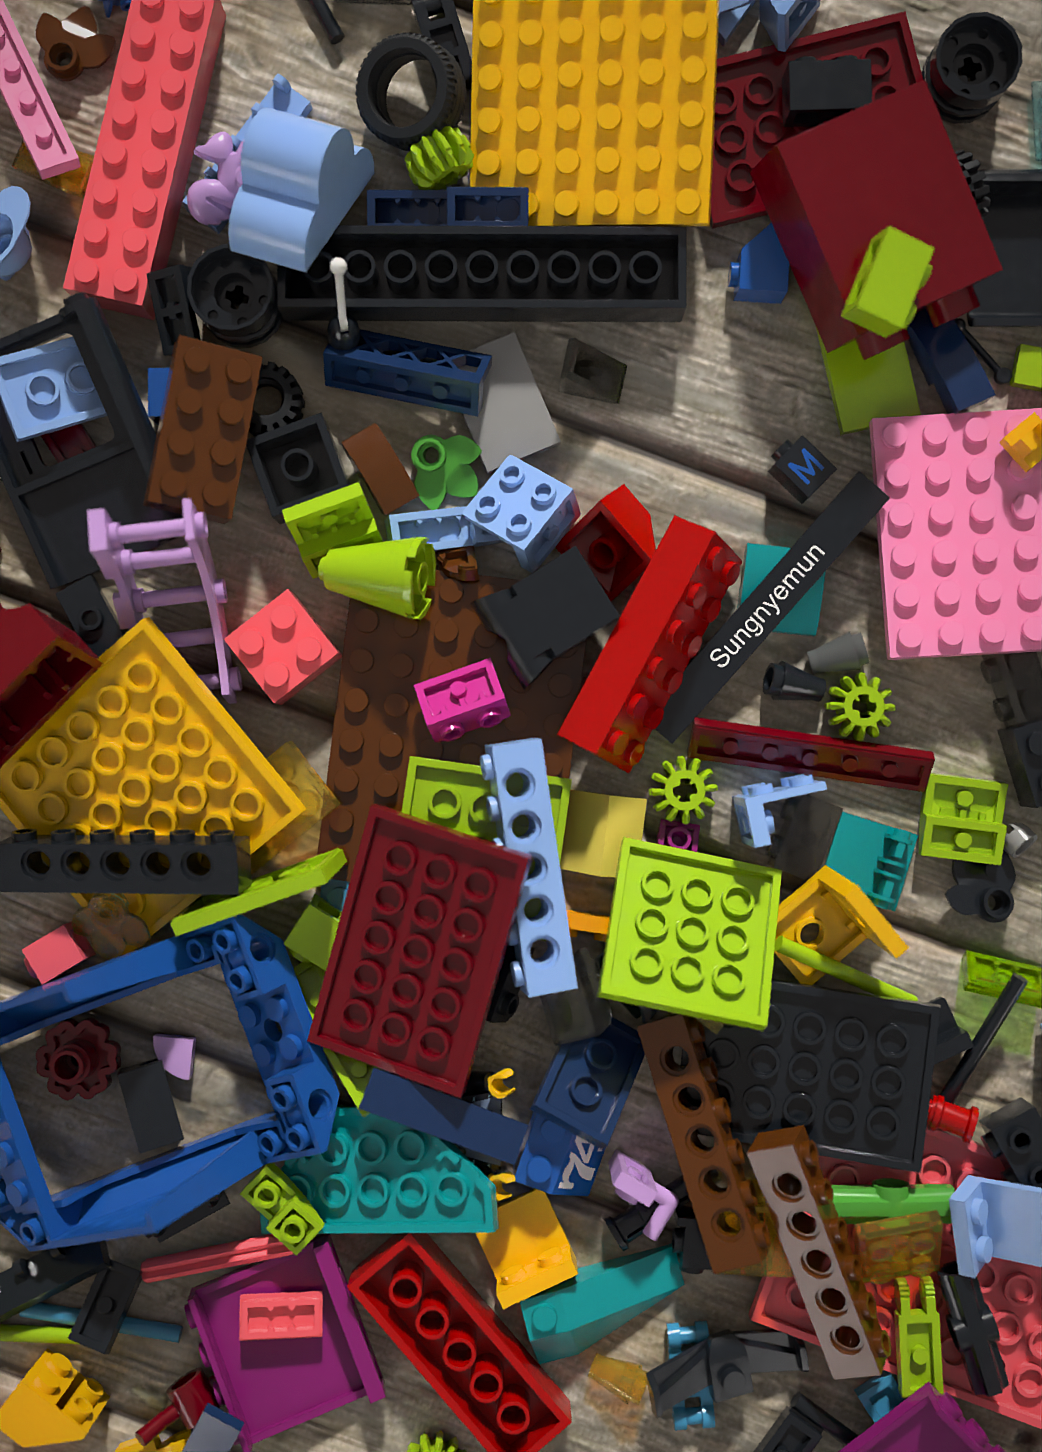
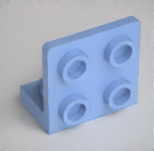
(524, 510)
(752, 819)
(997, 1222)

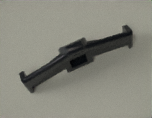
(725, 1365)

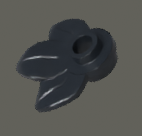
(977, 883)

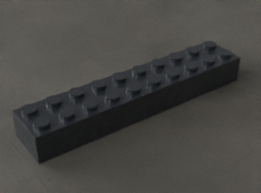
(494, 274)

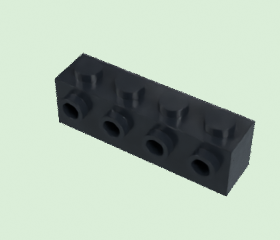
(1016, 1138)

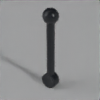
(1001, 375)

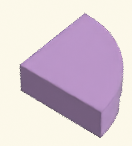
(176, 1053)

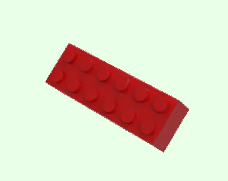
(652, 644)
(460, 1345)

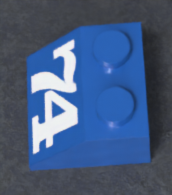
(556, 1159)

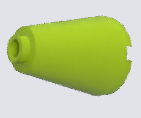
(383, 574)

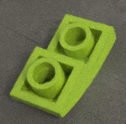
(285, 1206)

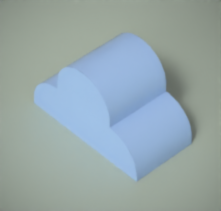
(294, 187)

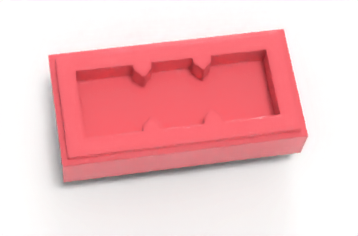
(280, 1315)

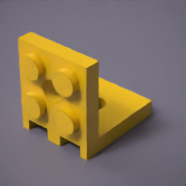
(843, 920)

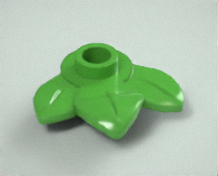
(449, 473)

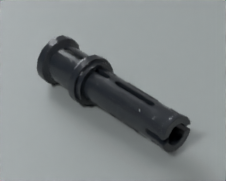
(631, 1222)

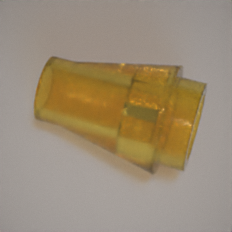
(620, 1377)

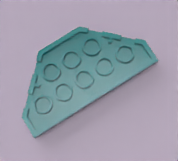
(392, 1181)

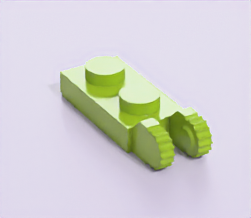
(917, 1338)

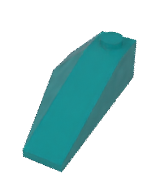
(598, 1301)

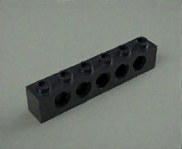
(26, 872)

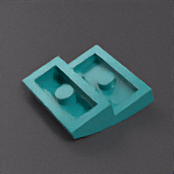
(805, 615)

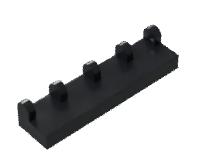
(48, 1274)

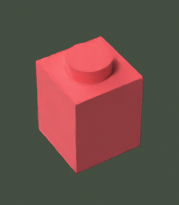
(56, 953)

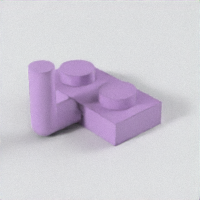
(635, 1184)

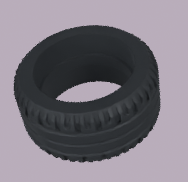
(380, 68)

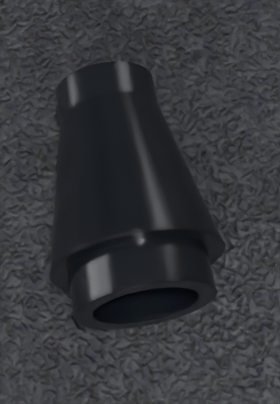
(791, 683)

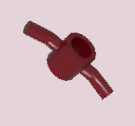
(188, 1399)

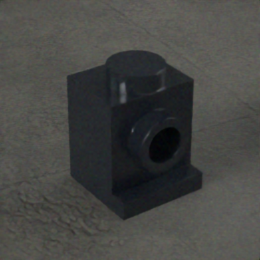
(689, 1242)

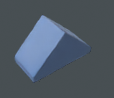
(785, 19)

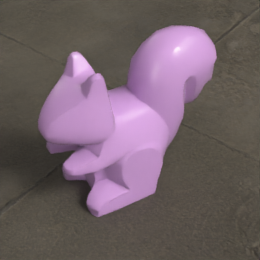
(213, 198)

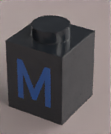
(800, 468)

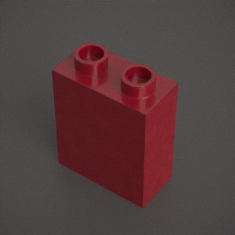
(853, 180)

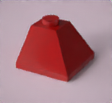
(614, 540)

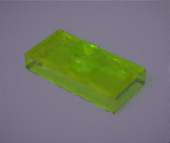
(990, 974)

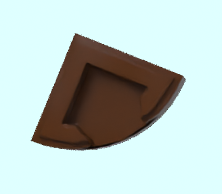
(458, 560)

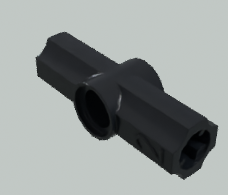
(973, 1331)

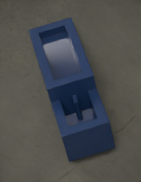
(949, 364)

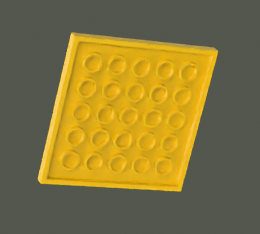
(597, 108)
(145, 752)

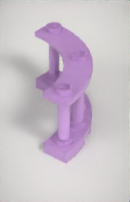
(130, 602)

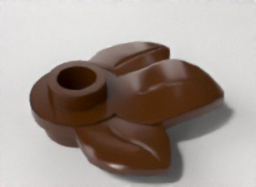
(74, 39)

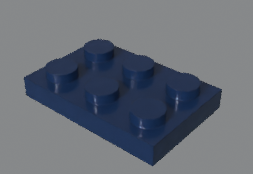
(591, 1083)

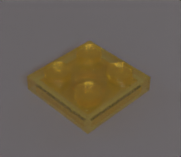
(899, 1246)

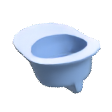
(14, 236)

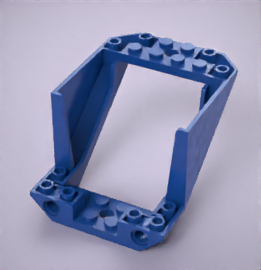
(172, 1183)

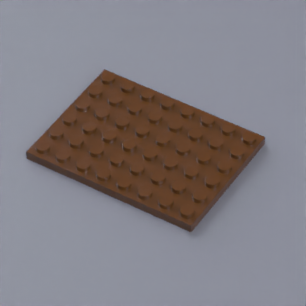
(381, 717)

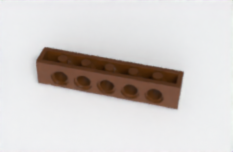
(724, 1245)
(841, 1318)

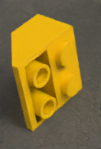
(52, 1404)

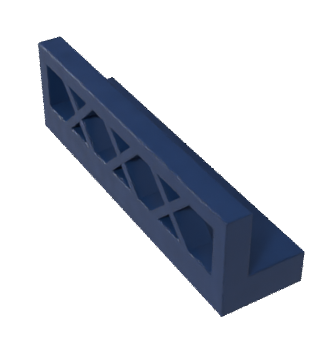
(405, 377)

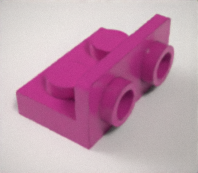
(462, 701)

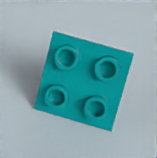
(872, 857)

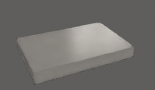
(512, 409)

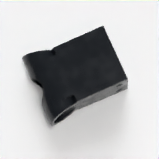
(547, 614)

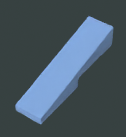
(442, 527)

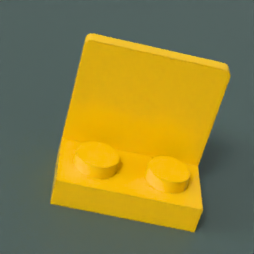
(528, 1248)

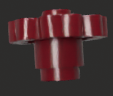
(78, 1058)

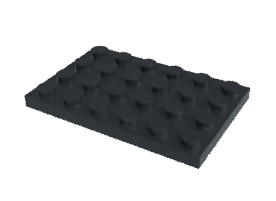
(837, 1064)

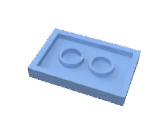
(47, 389)

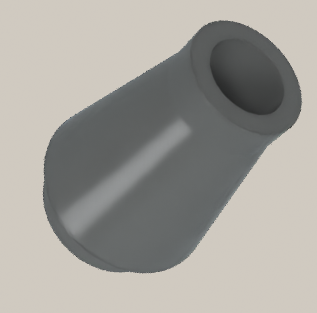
(841, 654)

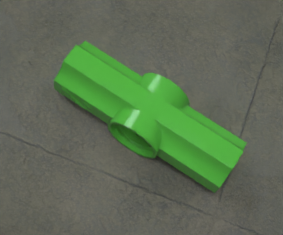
(890, 1199)

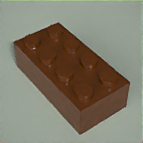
(203, 429)

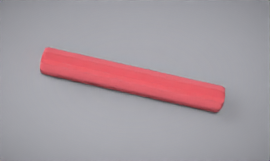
(212, 1258)

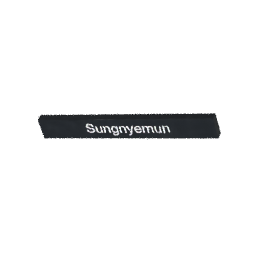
(771, 601)

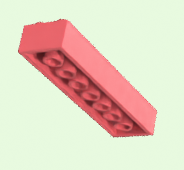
(144, 151)

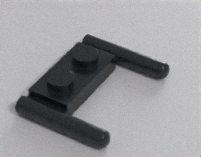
(801, 1428)

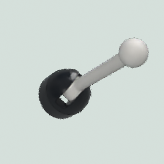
(342, 321)

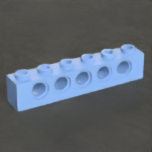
(556, 967)

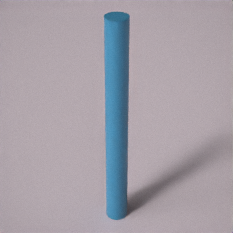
(130, 1326)

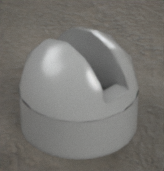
(1019, 839)

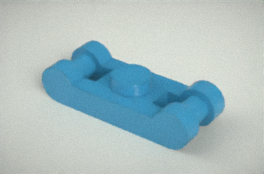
(690, 1415)

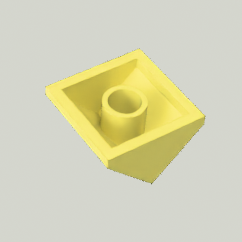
(596, 831)

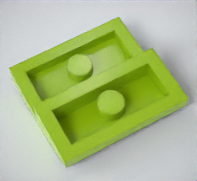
(331, 523)
(963, 819)

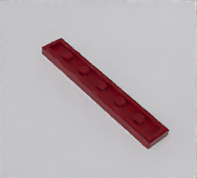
(810, 754)

